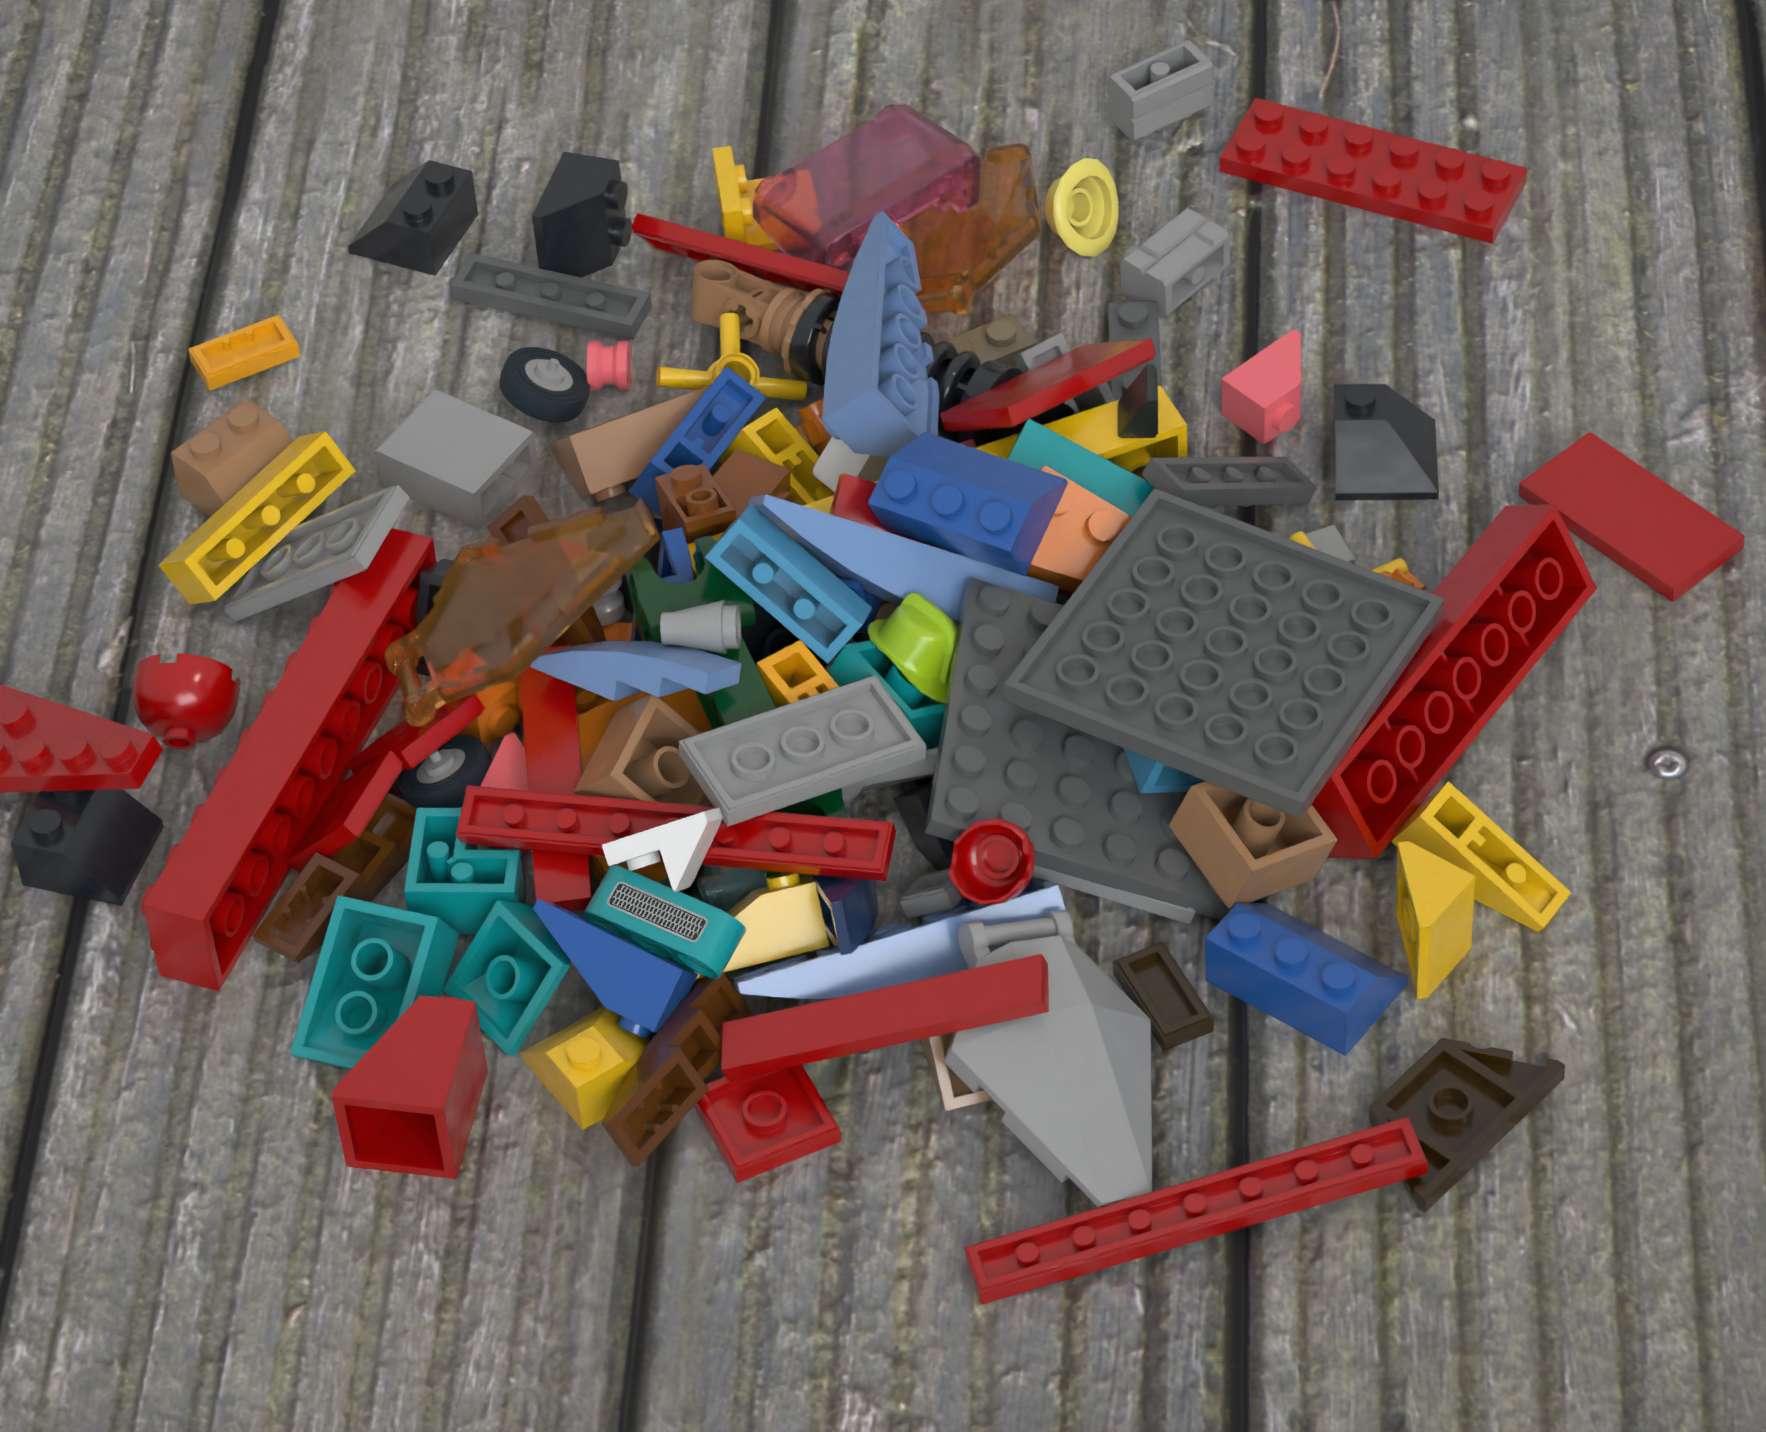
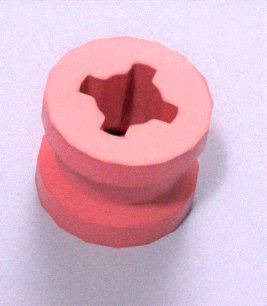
(609, 365)

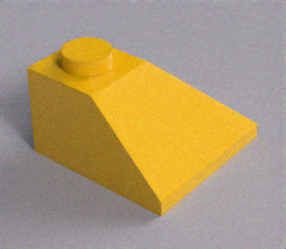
(586, 1064)

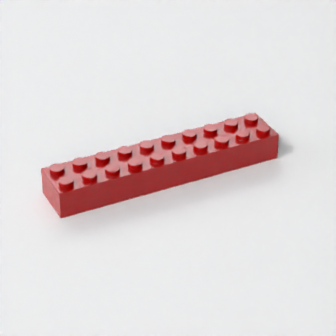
(284, 769)

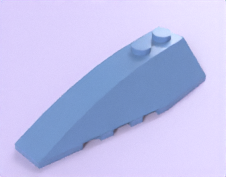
(875, 357)
(890, 563)
(895, 951)

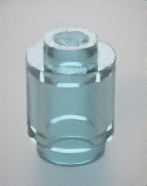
(727, 885)

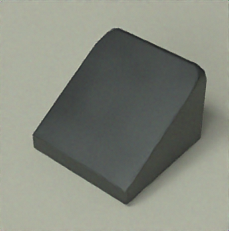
(1140, 406)

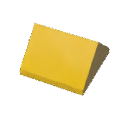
(1432, 915)

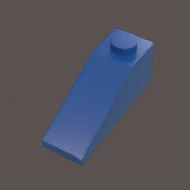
(702, 433)
(620, 972)

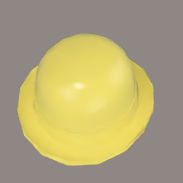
(1083, 207)

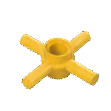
(737, 362)

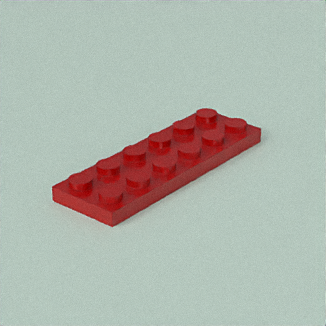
(1373, 170)

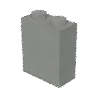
(457, 458)

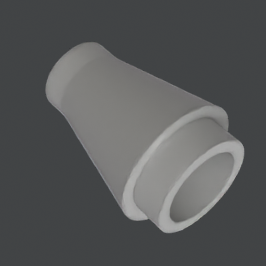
(703, 627)

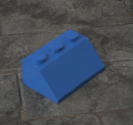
(967, 501)
(1299, 974)

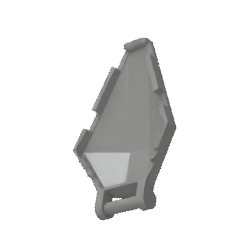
(1069, 1076)

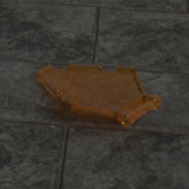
(969, 249)
(512, 602)

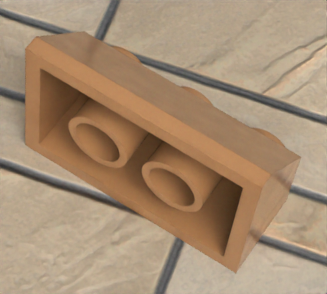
(620, 448)

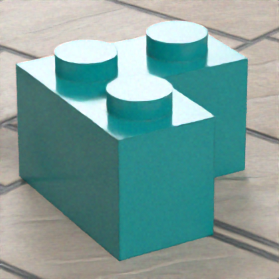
(455, 877)

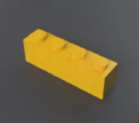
(257, 518)

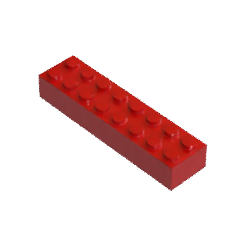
(1497, 621)

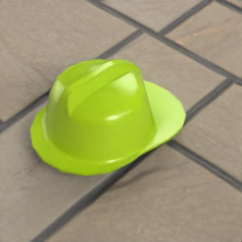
(920, 644)

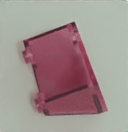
(886, 165)

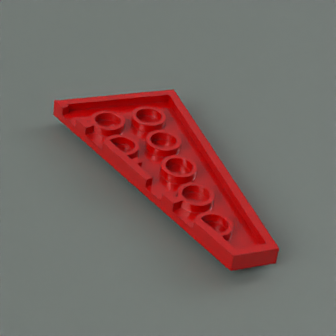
(68, 749)

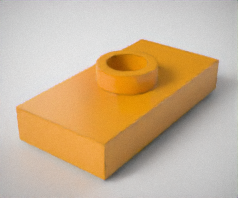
(244, 352)

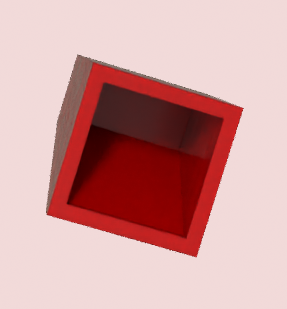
(415, 1092)

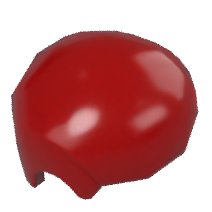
(992, 870)

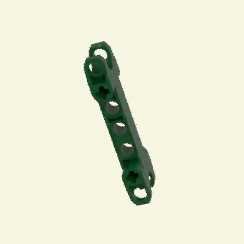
(734, 703)

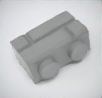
(1160, 90)
(1175, 261)

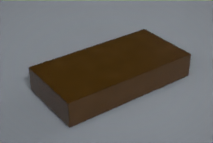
(1164, 995)

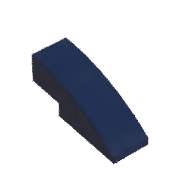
(847, 910)

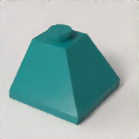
(509, 973)

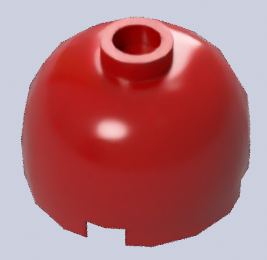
(184, 699)

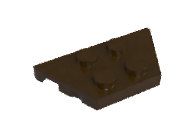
(1461, 1108)

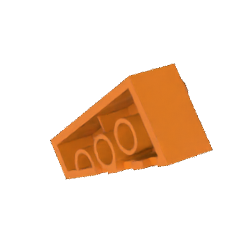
(1076, 537)

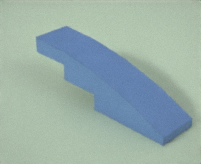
(634, 667)

